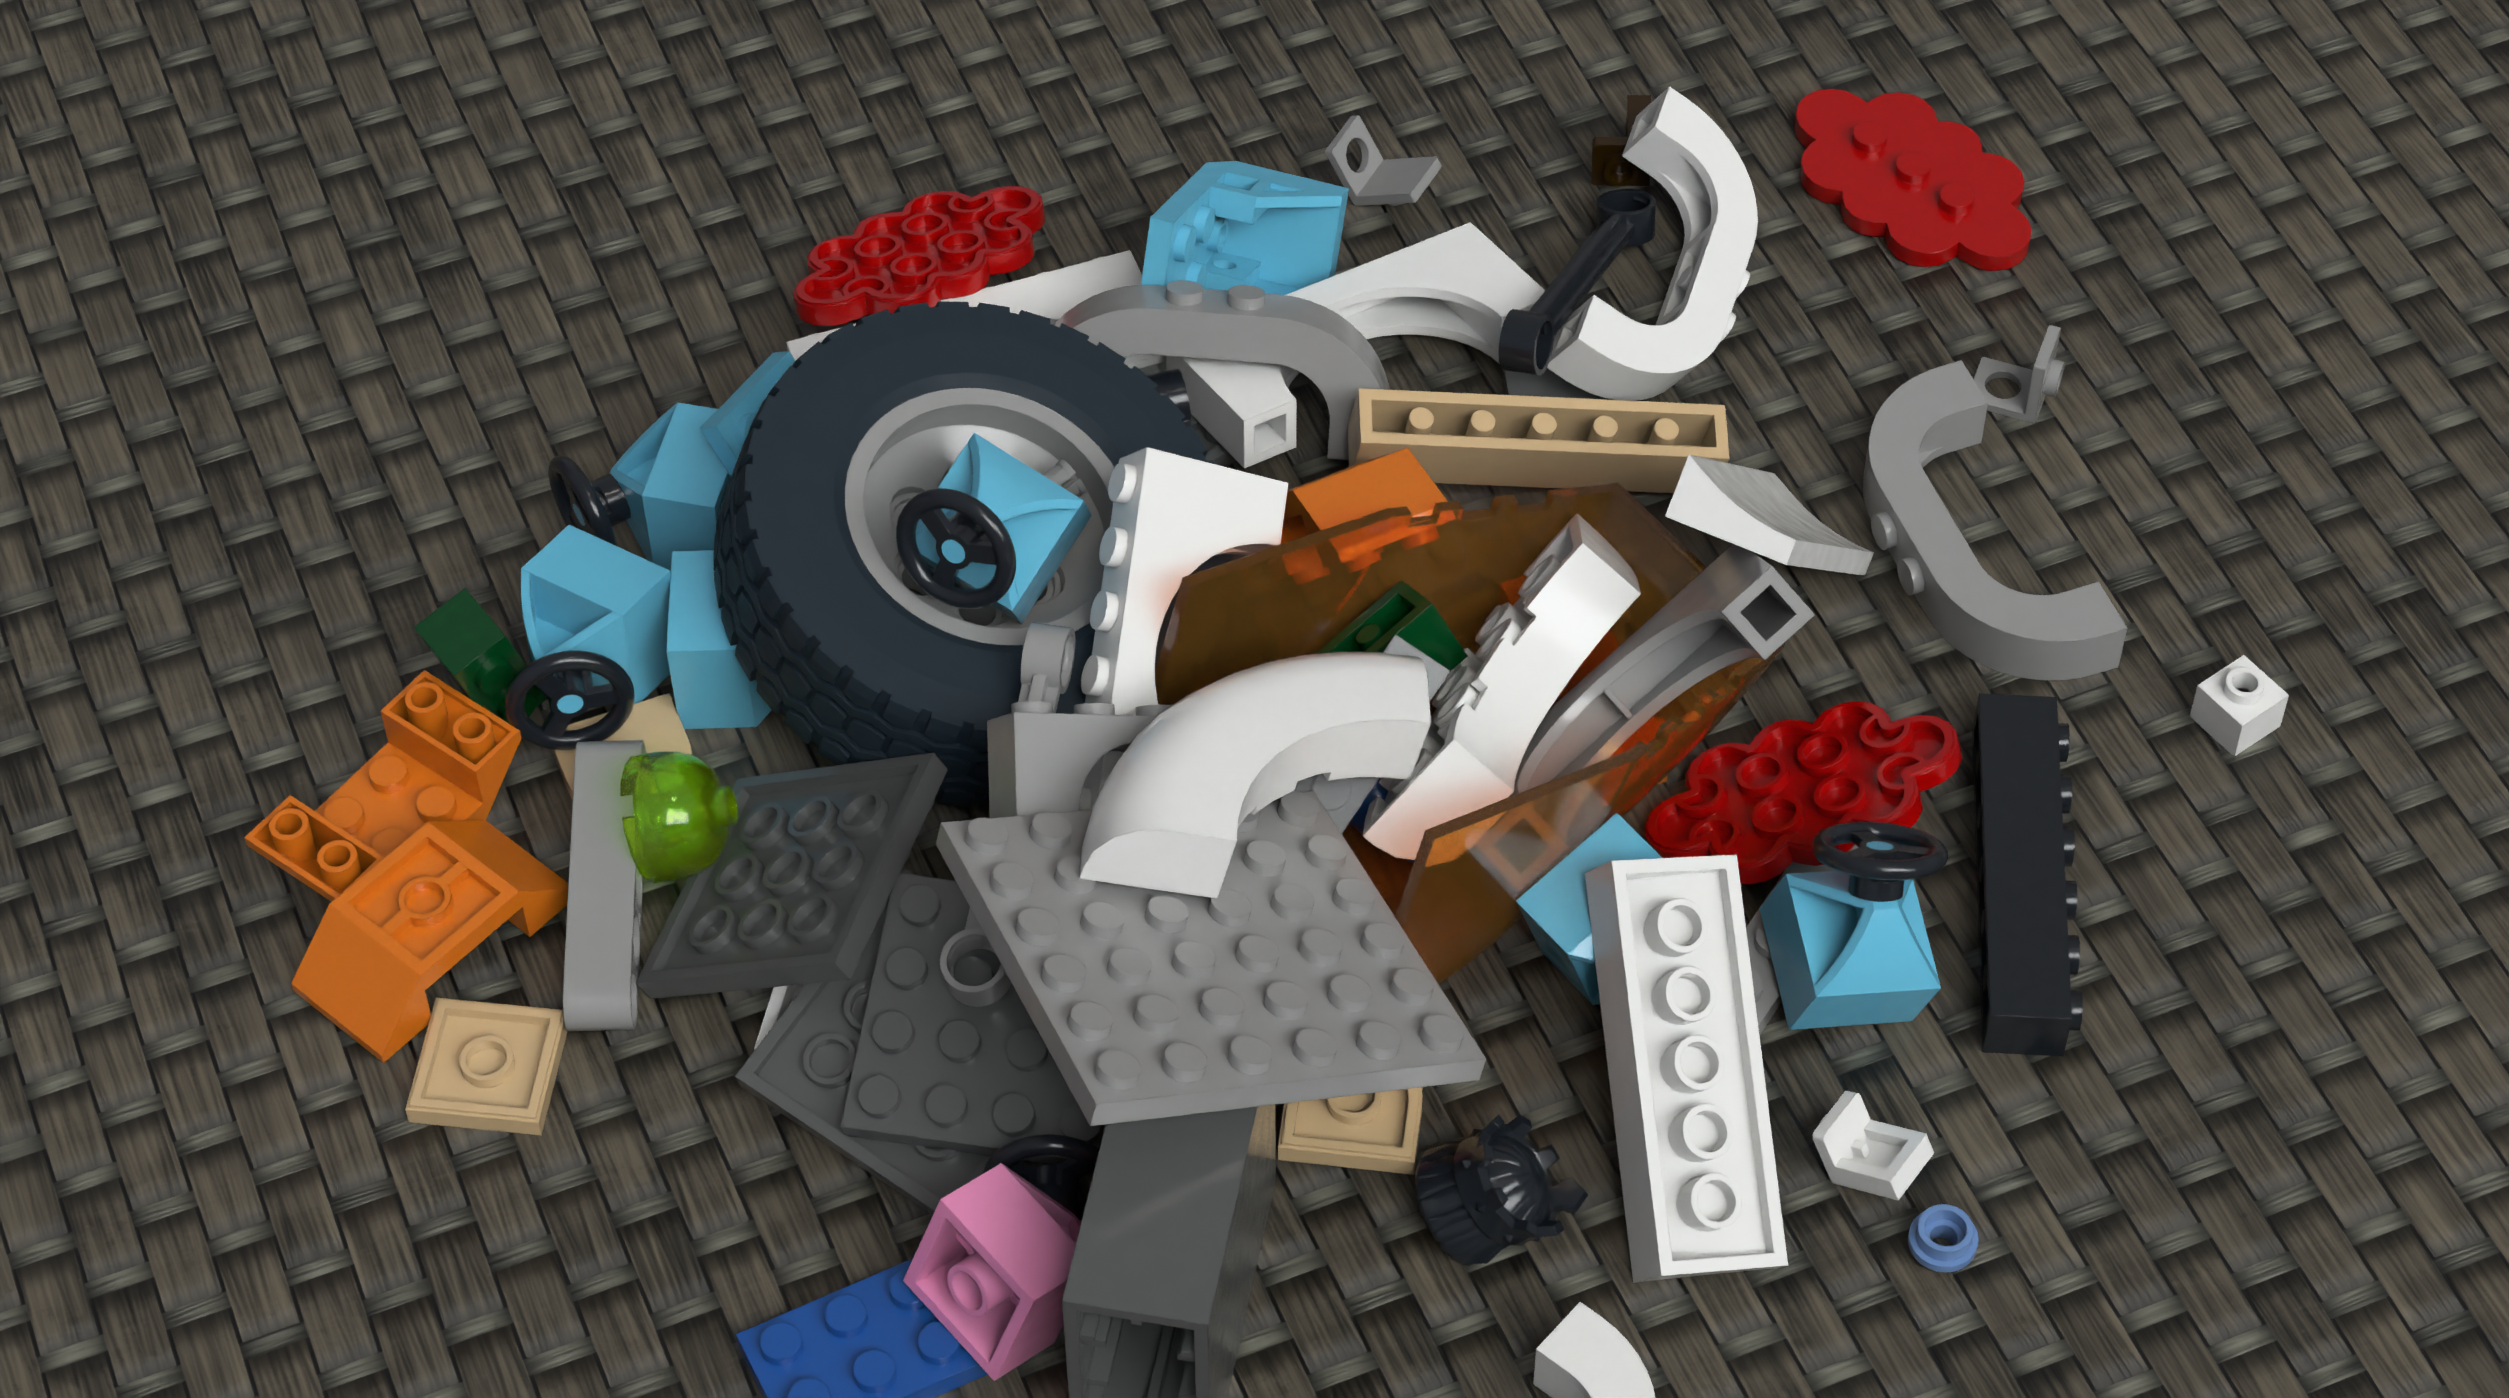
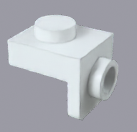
(1869, 1152)

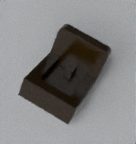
(1608, 164)

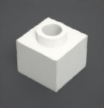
(2239, 705)

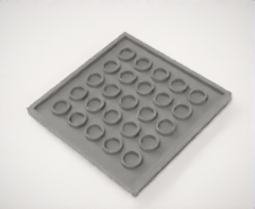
(1206, 1002)

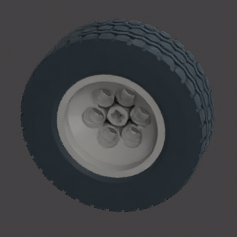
(815, 508)

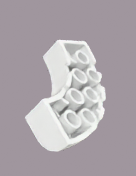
(1506, 688)
(1238, 746)

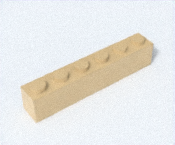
(1537, 438)

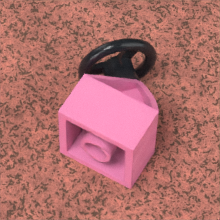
(1004, 1252)

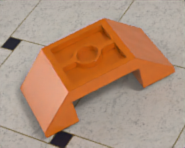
(1360, 491)
(438, 765)
(415, 922)

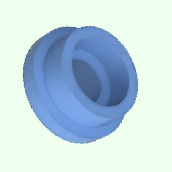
(1948, 1223)

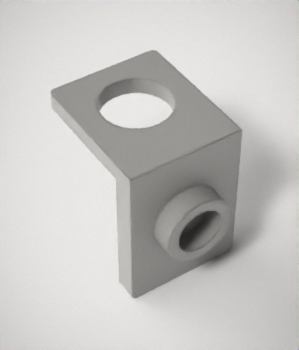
(1378, 179)
(2033, 384)

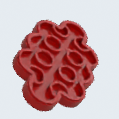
(1912, 179)
(926, 253)
(1801, 778)

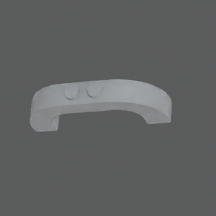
(1238, 327)
(1994, 625)

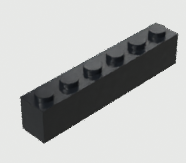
(2022, 876)

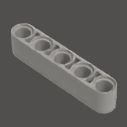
(602, 895)

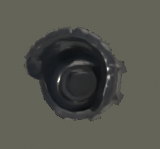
(1492, 1191)

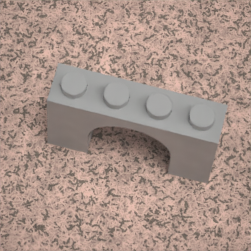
(1045, 756)

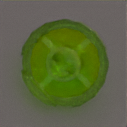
(678, 814)

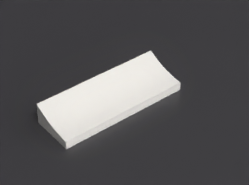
(1761, 516)
(1685, 1067)

